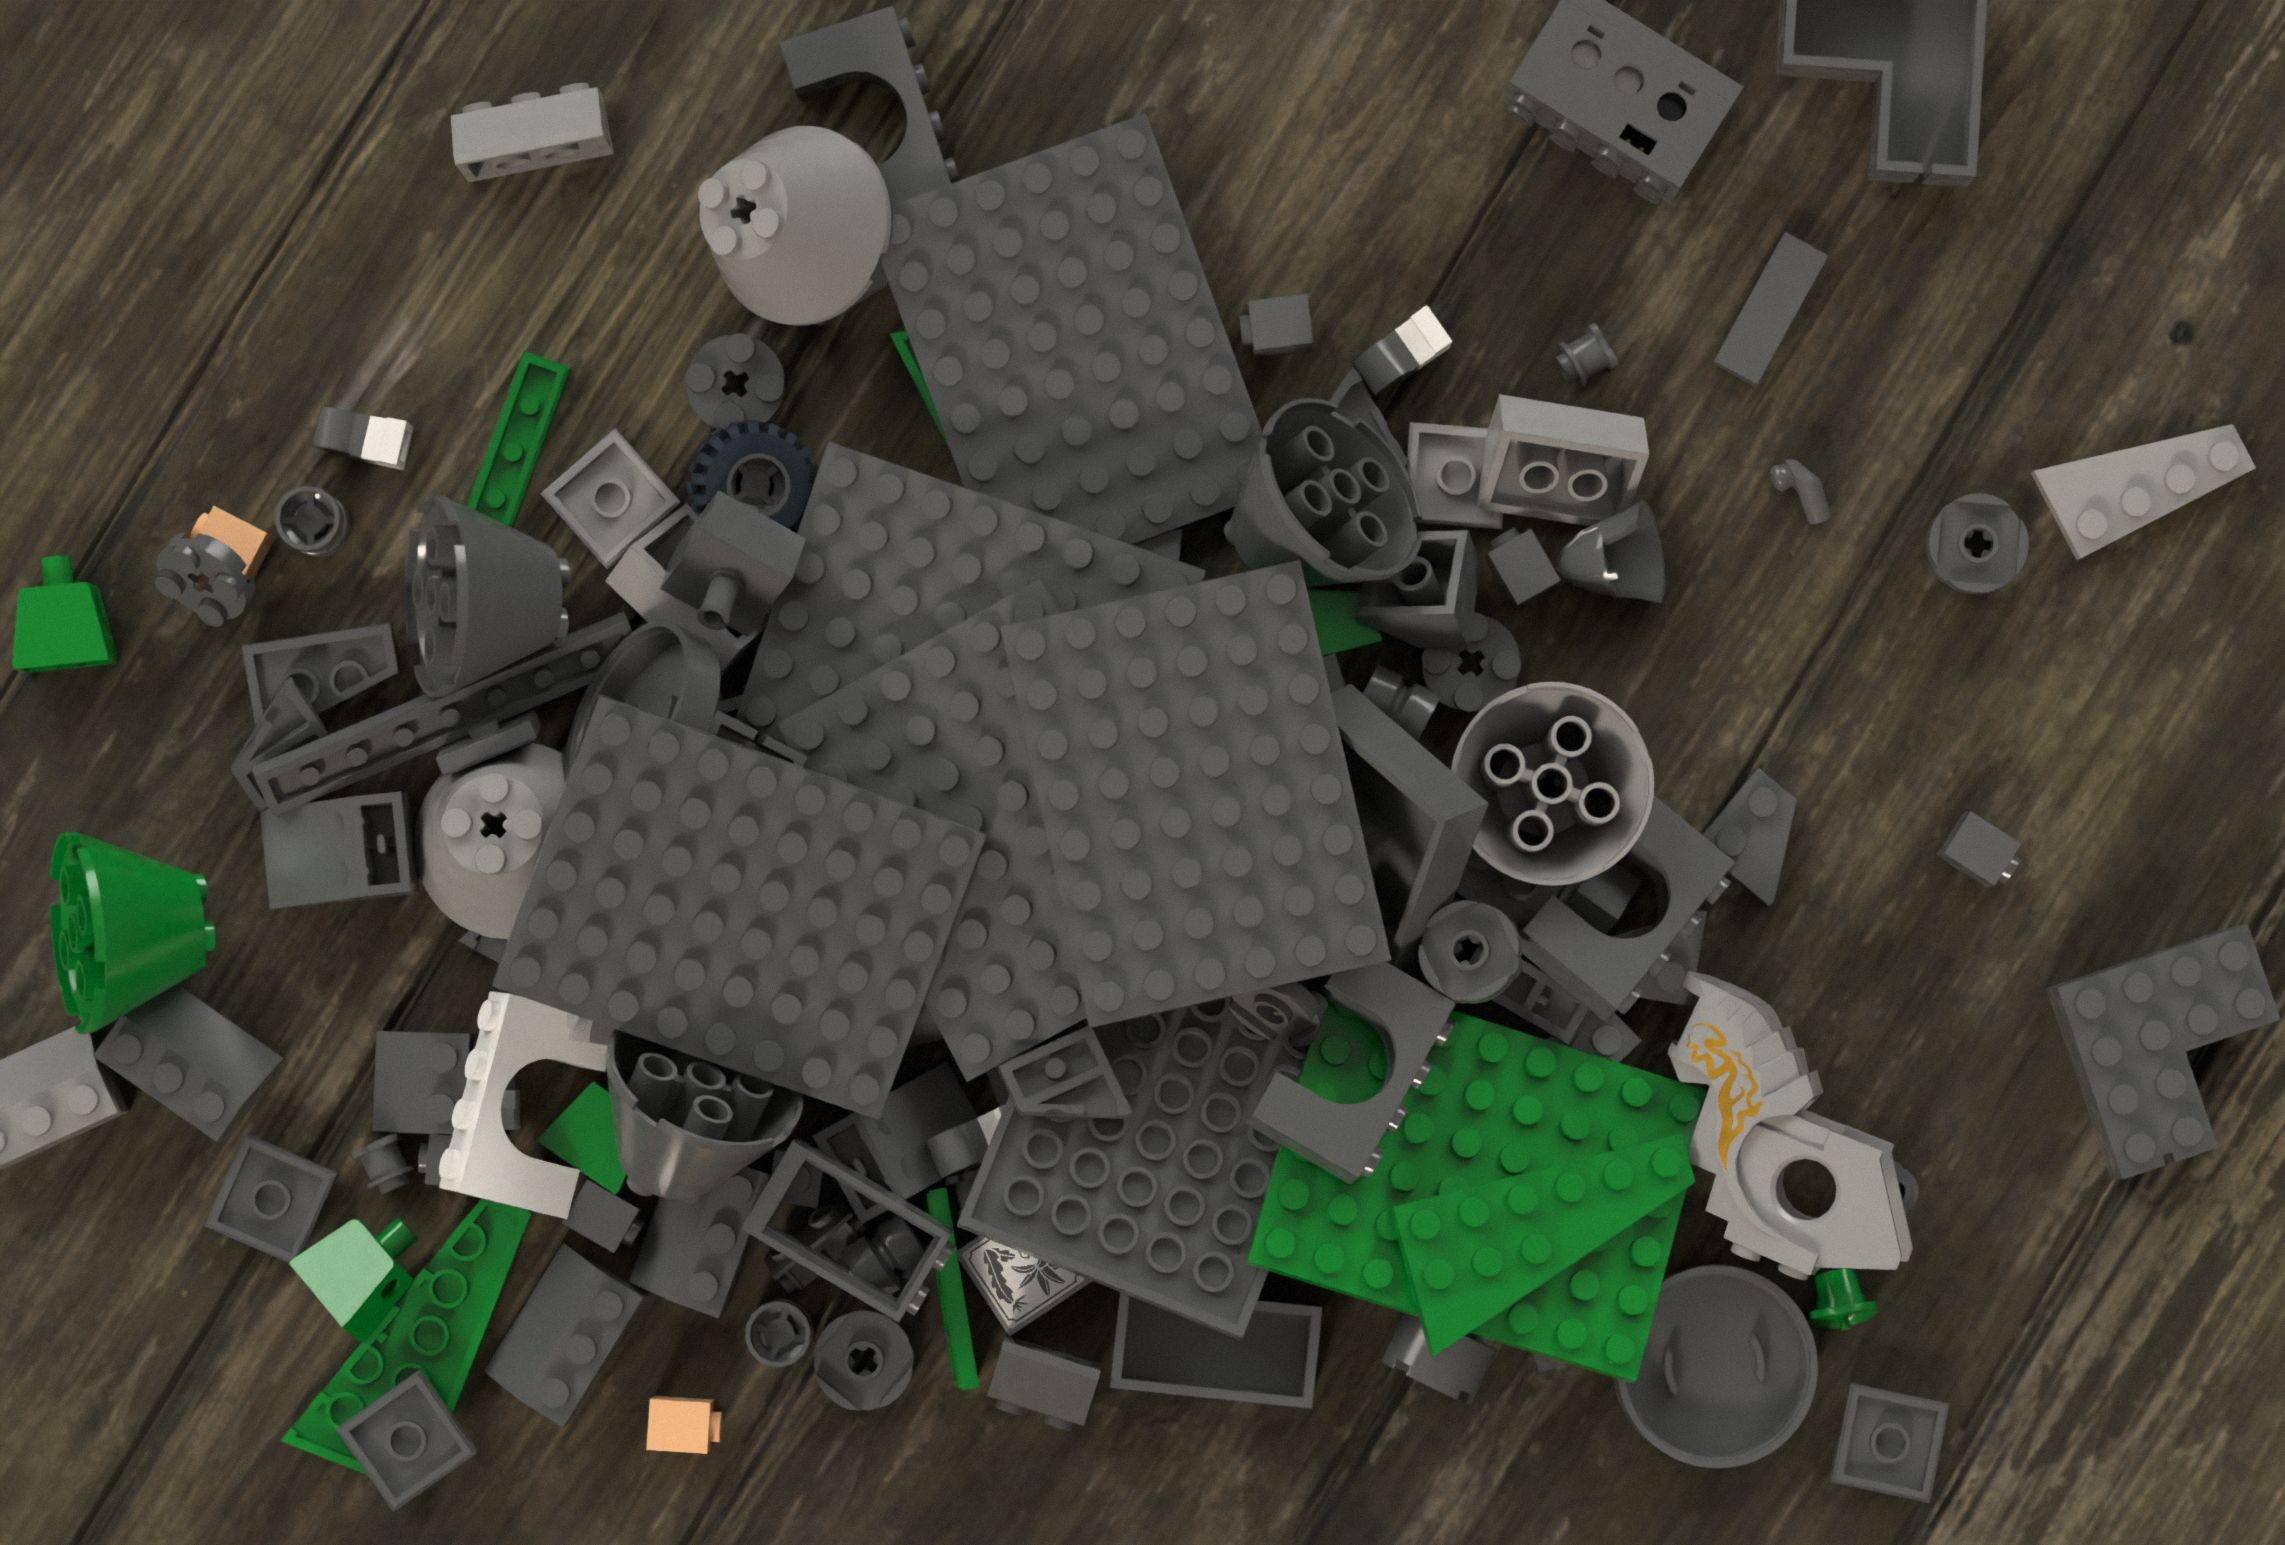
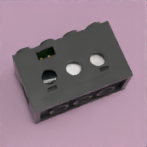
(1620, 96)

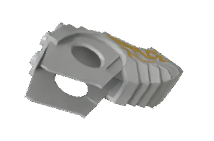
(1760, 1124)

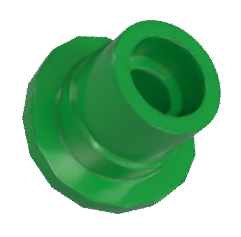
(1840, 1301)

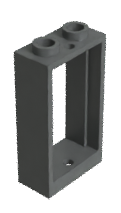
(758, 1225)

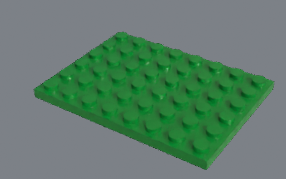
(1483, 1114)

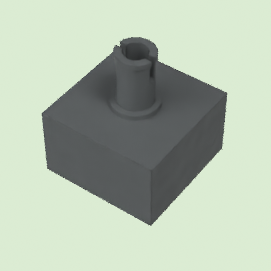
(732, 565)

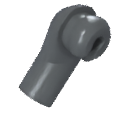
(1806, 484)

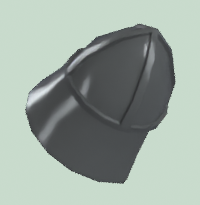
(1617, 557)

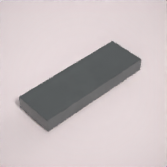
(1770, 309)

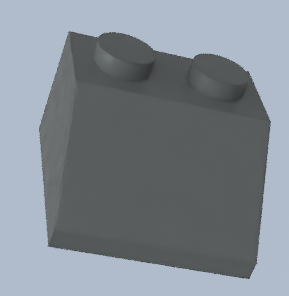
(1432, 597)
(419, 1080)
(1044, 1382)

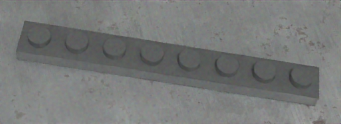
(436, 721)

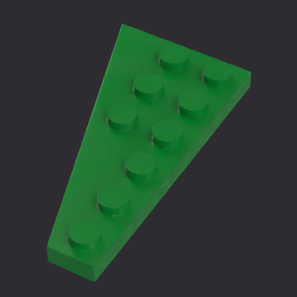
(1504, 1238)
(430, 1328)

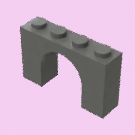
(876, 52)
(1606, 969)
(1347, 1135)

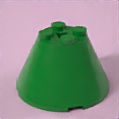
(122, 928)

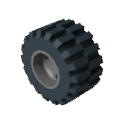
(756, 467)

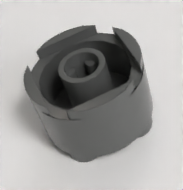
(1453, 1371)

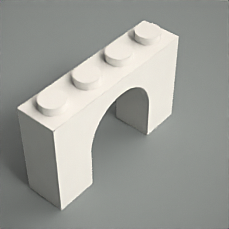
(480, 1154)

